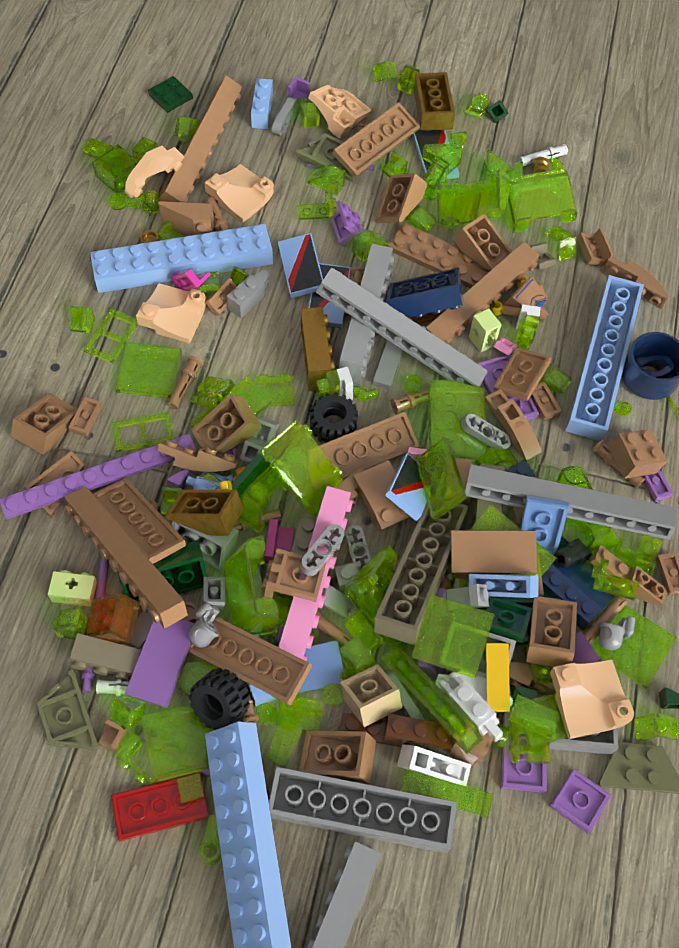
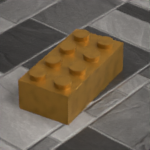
(434, 101)
(316, 345)

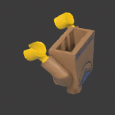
(528, 293)

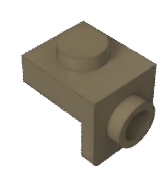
(545, 259)

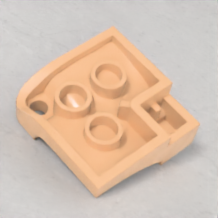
(339, 108)
(151, 164)
(240, 192)
(173, 312)
(590, 698)

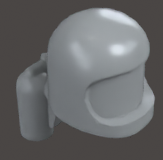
(204, 630)
(612, 635)

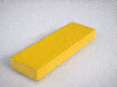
(498, 676)

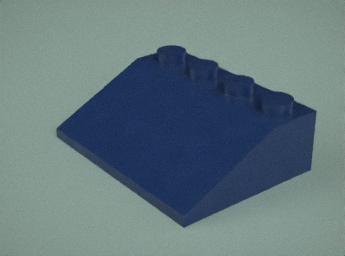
(426, 293)
(576, 585)

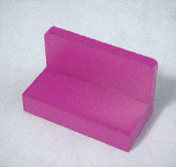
(188, 280)
(278, 538)

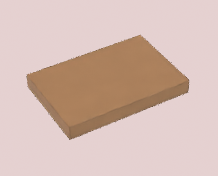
(522, 374)

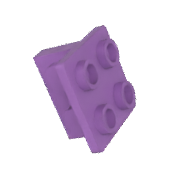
(346, 223)

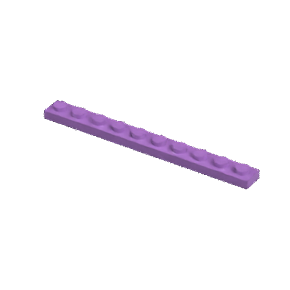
(91, 478)

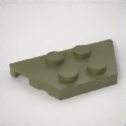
(320, 153)
(67, 717)
(641, 769)

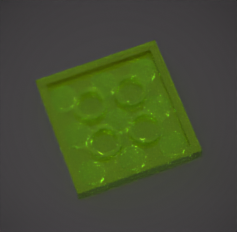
(148, 370)
(453, 636)
(641, 652)
(175, 742)

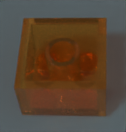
(112, 618)

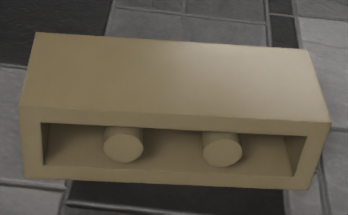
(104, 657)

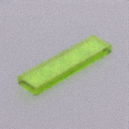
(467, 798)

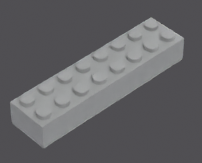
(360, 338)
(362, 810)

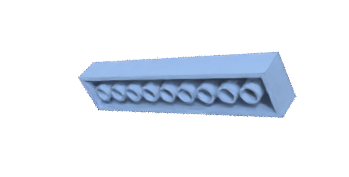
(201, 253)
(605, 359)
(246, 838)

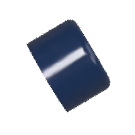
(657, 351)

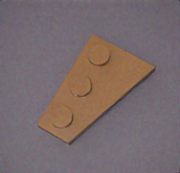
(65, 466)

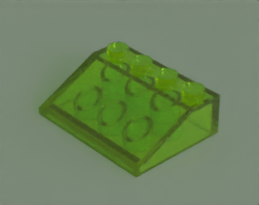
(446, 407)

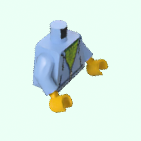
(212, 481)

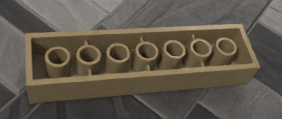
(418, 575)

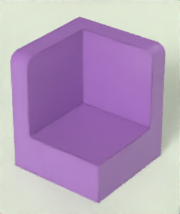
(299, 88)

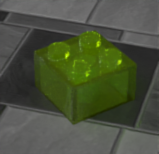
(114, 168)

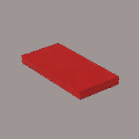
(155, 809)

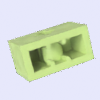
(484, 330)
(78, 595)

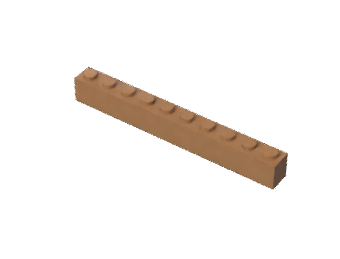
(201, 142)
(126, 558)

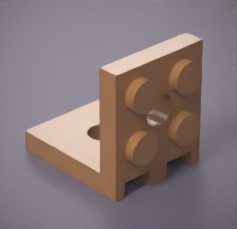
(282, 578)

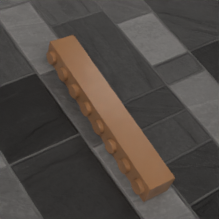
(485, 292)

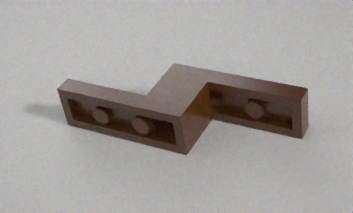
(399, 730)

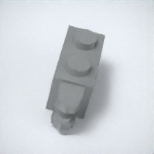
(248, 294)

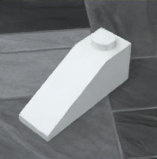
(433, 764)

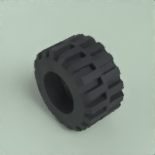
(336, 406)
(219, 699)

